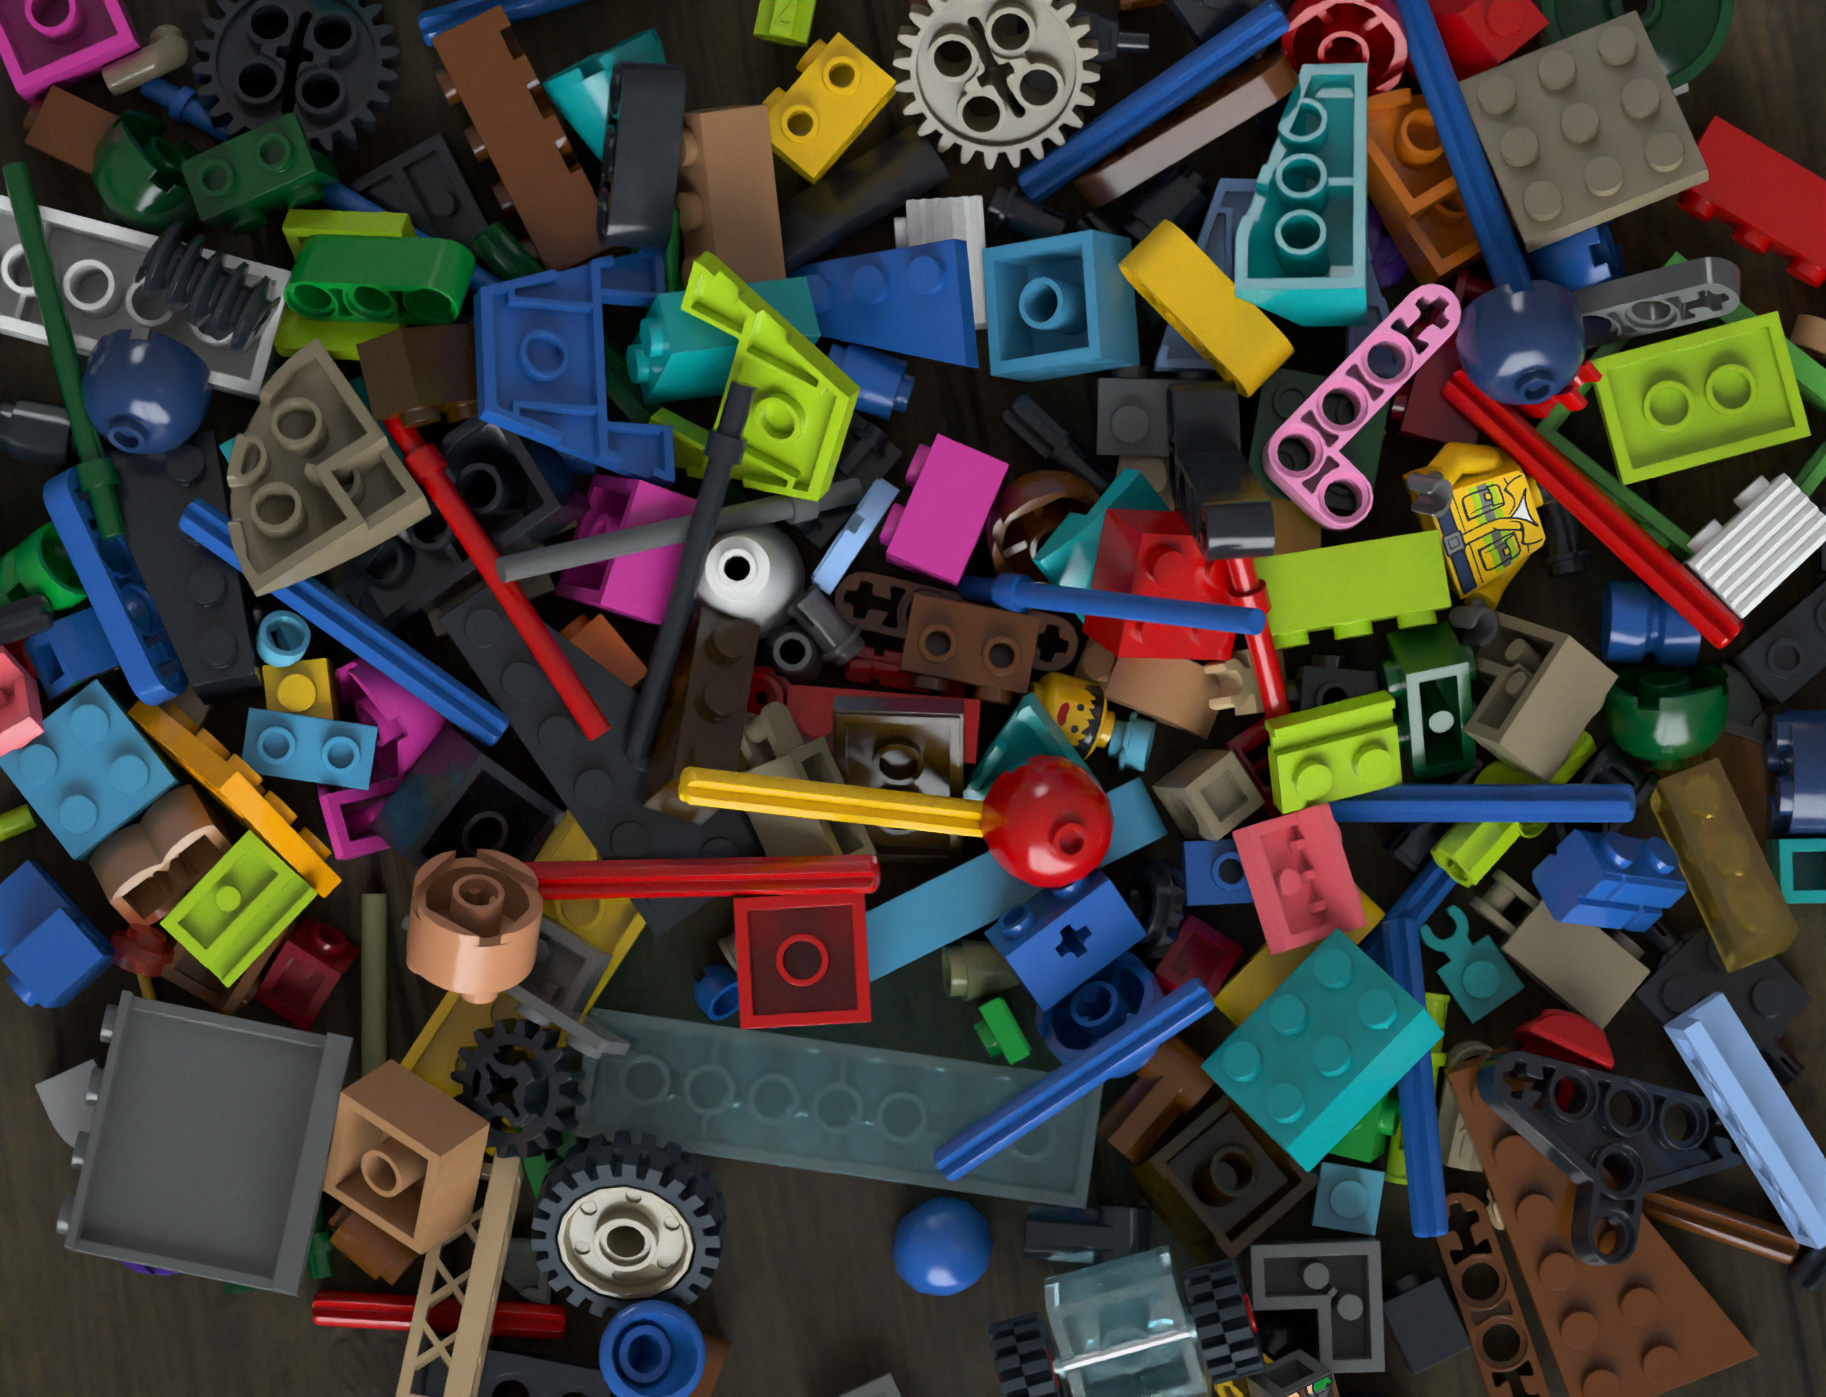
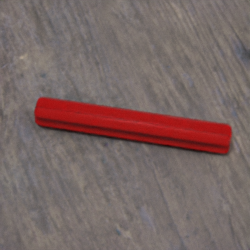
(397, 1311)

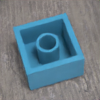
(1059, 307)
(91, 770)

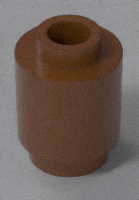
(370, 1246)

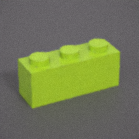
(1355, 586)

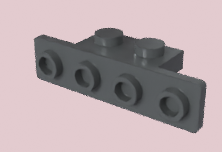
(562, 985)

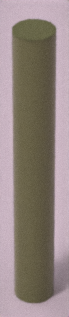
(373, 982)

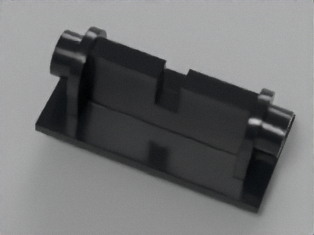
(864, 455)

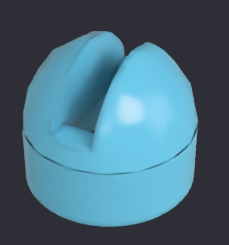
(292, 637)

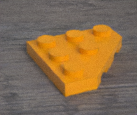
(237, 791)

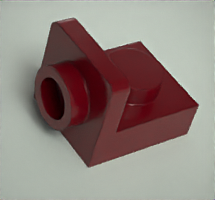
(1197, 954)
(307, 972)

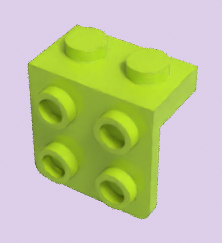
(336, 337)

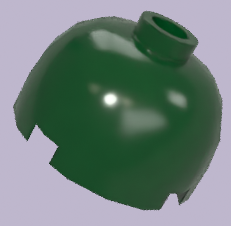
(142, 175)
(1666, 712)

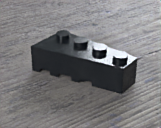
(193, 589)

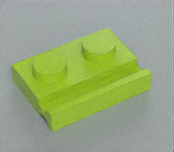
(1333, 752)
(239, 908)

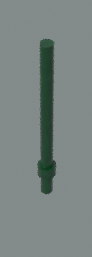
(96, 472)

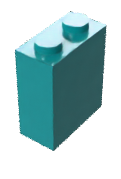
(691, 359)

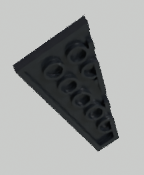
(591, 777)

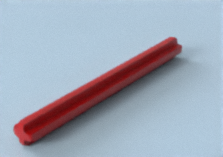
(1595, 511)
(707, 877)

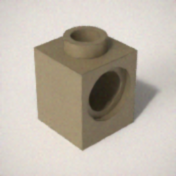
(1208, 794)

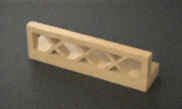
(481, 1293)

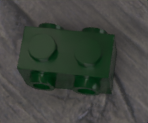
(1433, 698)

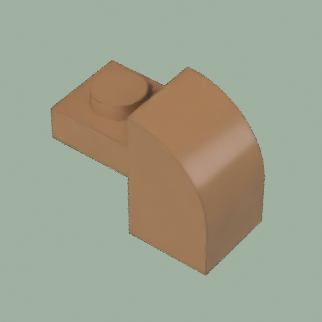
(1161, 689)

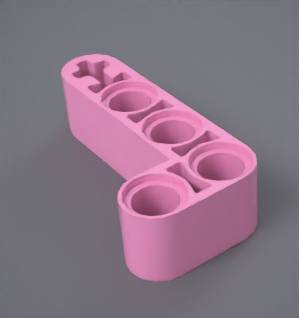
(1367, 395)

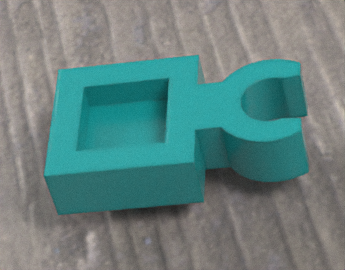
(1475, 972)

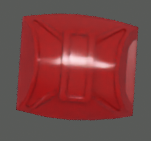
(1567, 1039)

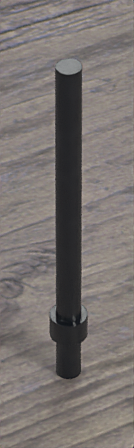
(725, 449)

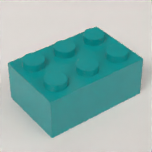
(1323, 1049)

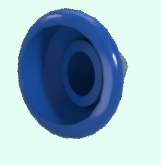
(652, 1351)

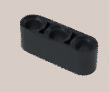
(641, 154)

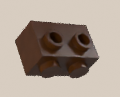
(968, 647)

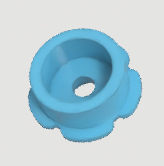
(1132, 742)

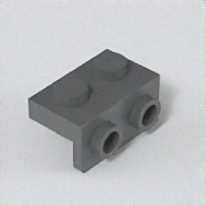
(1134, 410)

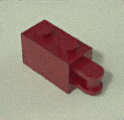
(1420, 406)

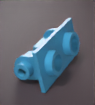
(309, 748)

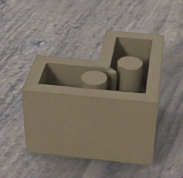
(1537, 696)

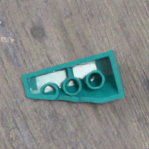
(1307, 224)

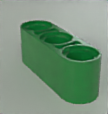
(380, 279)

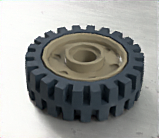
(607, 1187)

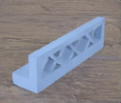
(1755, 1114)

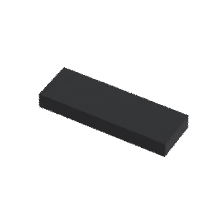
(857, 196)

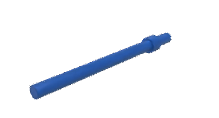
(1020, 594)

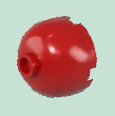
(1348, 34)
(1047, 822)

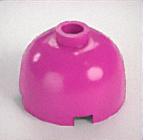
(403, 720)

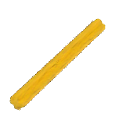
(830, 801)

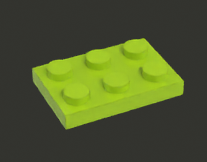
(1699, 398)

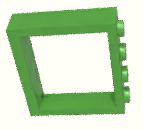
(1812, 388)

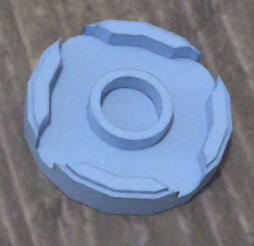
(854, 535)

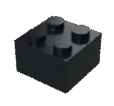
(464, 803)

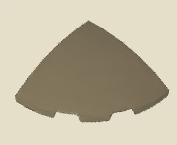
(313, 477)

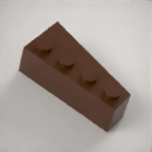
(523, 139)

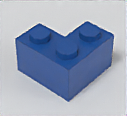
(48, 939)

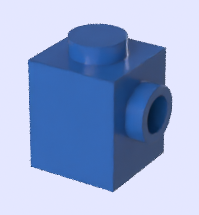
(1213, 873)

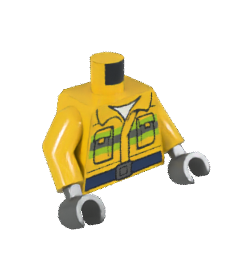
(1484, 526)

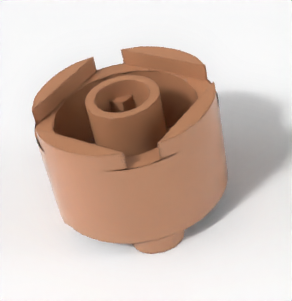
(474, 923)

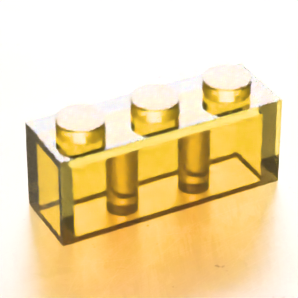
(1723, 865)

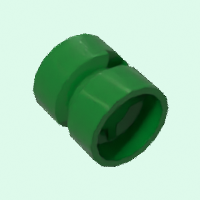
(43, 568)

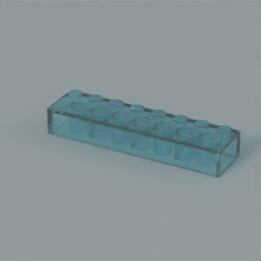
(827, 1106)

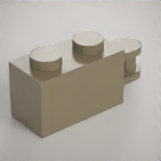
(777, 749)
(1570, 961)

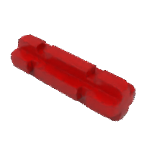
(885, 666)

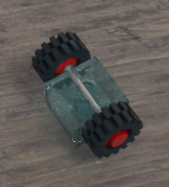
(1130, 1332)

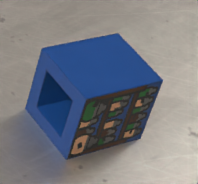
(72, 654)

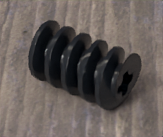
(207, 288)

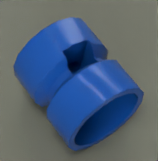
(1642, 624)

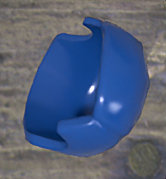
(942, 1246)

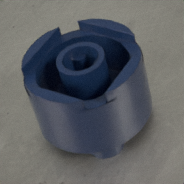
(1799, 761)

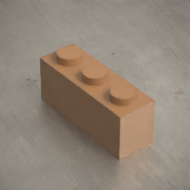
(730, 192)

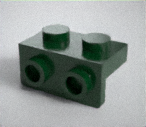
(257, 176)

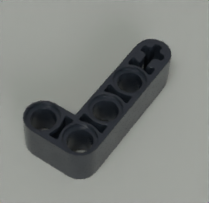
(1211, 477)

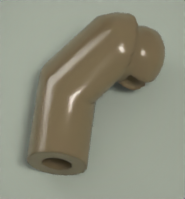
(164, 54)

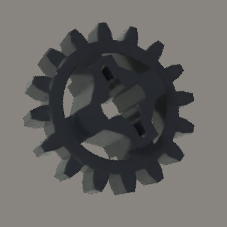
(523, 1090)

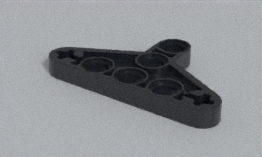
(1588, 1134)

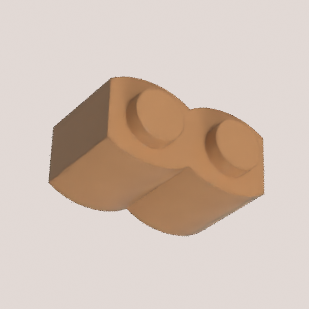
(157, 860)

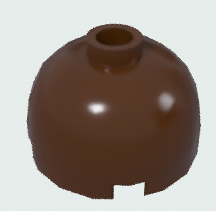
(1028, 516)

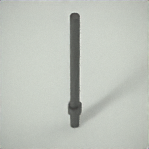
(672, 532)

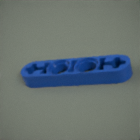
(113, 590)

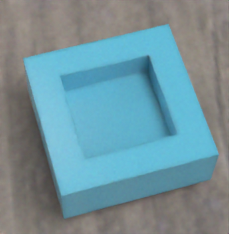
(1347, 1198)

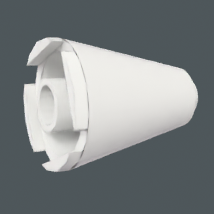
(771, 585)

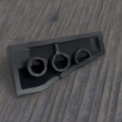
(515, 493)

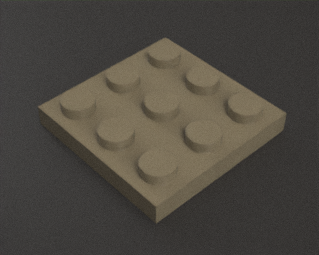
(1583, 131)

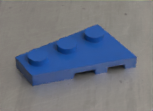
(899, 300)

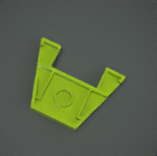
(799, 398)

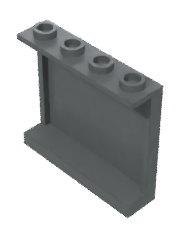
(206, 1144)

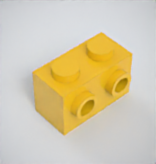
(826, 106)

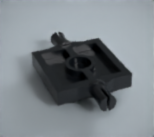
(1760, 994)

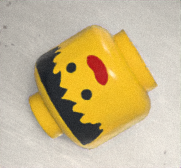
(1077, 710)

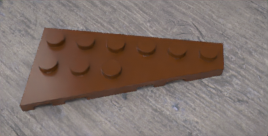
(1609, 1326)

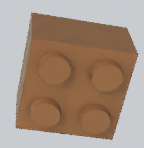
(406, 1156)

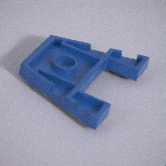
(546, 362)

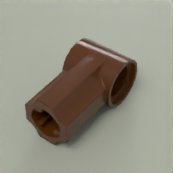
(1164, 1089)

